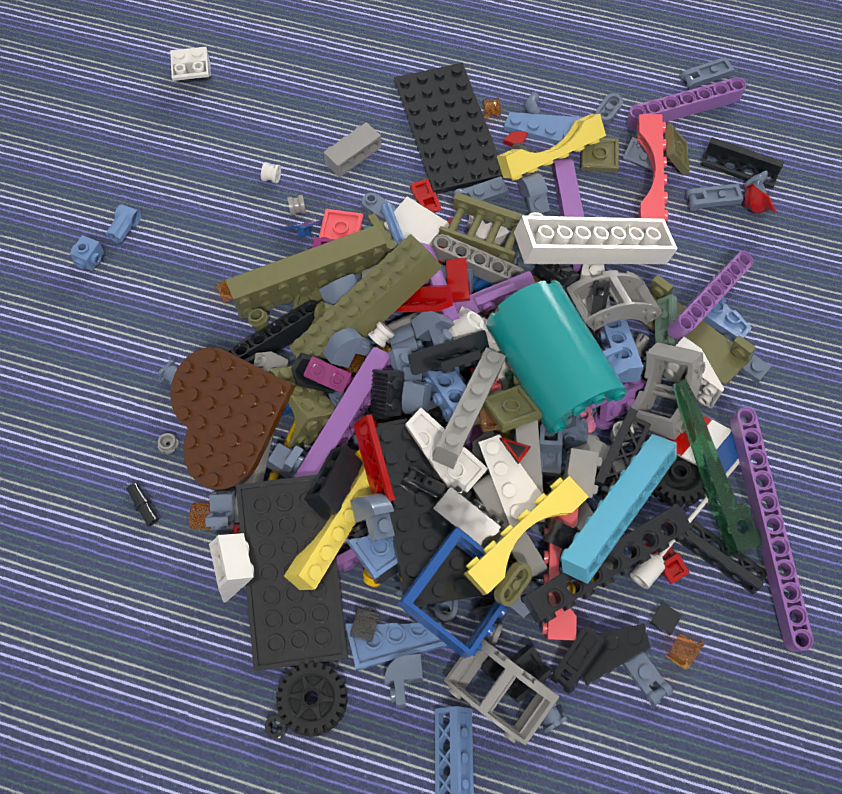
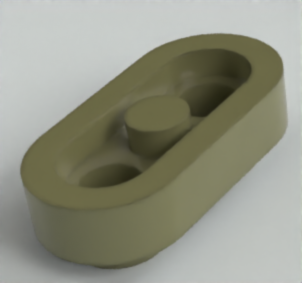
(513, 584)

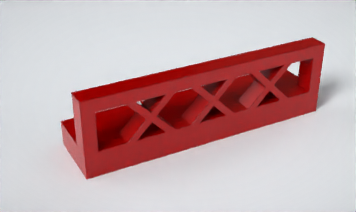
(428, 299)
(373, 457)

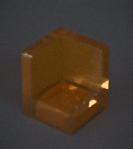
(486, 422)
(684, 651)

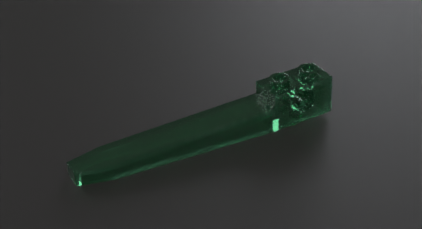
(714, 479)

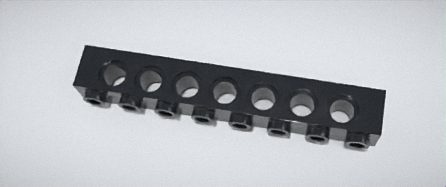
(672, 519)

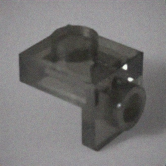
(365, 624)

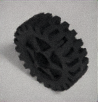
(678, 489)
(325, 713)

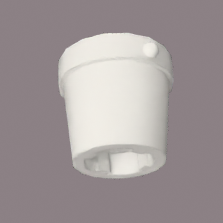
(466, 324)

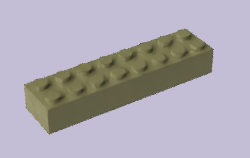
(305, 271)
(373, 296)

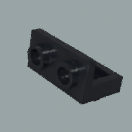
(558, 272)
(529, 661)

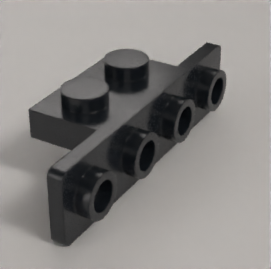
(449, 354)

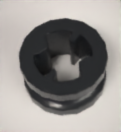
(268, 729)

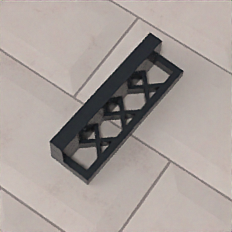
(742, 159)
(617, 447)
(720, 559)

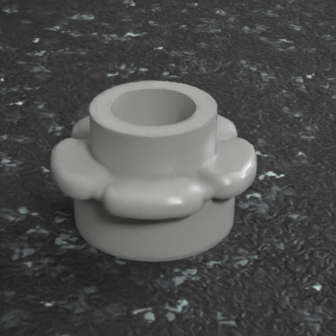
(164, 439)

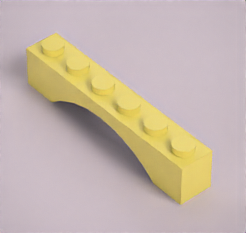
(583, 132)
(316, 558)
(491, 567)

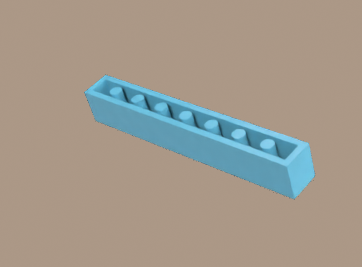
(618, 508)

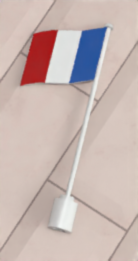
(724, 443)

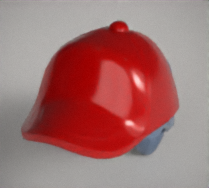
(756, 196)

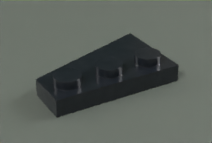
(620, 647)

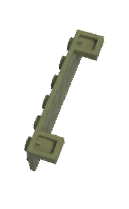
(723, 355)

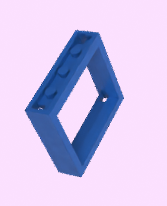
(486, 626)

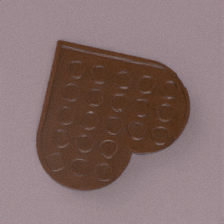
(228, 415)

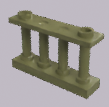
(483, 211)

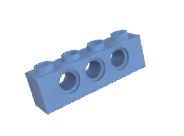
(619, 333)
(446, 390)

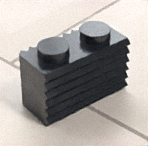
(387, 392)

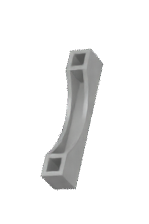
(468, 408)

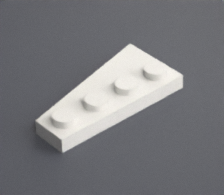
(427, 435)
(510, 479)

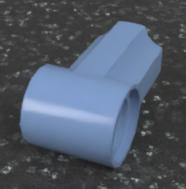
(124, 219)

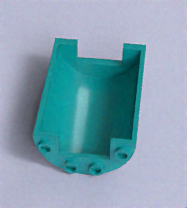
(553, 353)

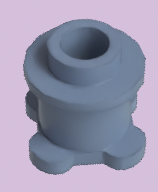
(167, 373)
(553, 719)

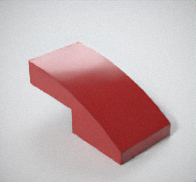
(425, 196)
(458, 279)
(674, 565)

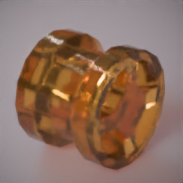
(491, 107)

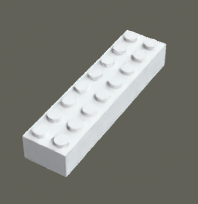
(594, 240)

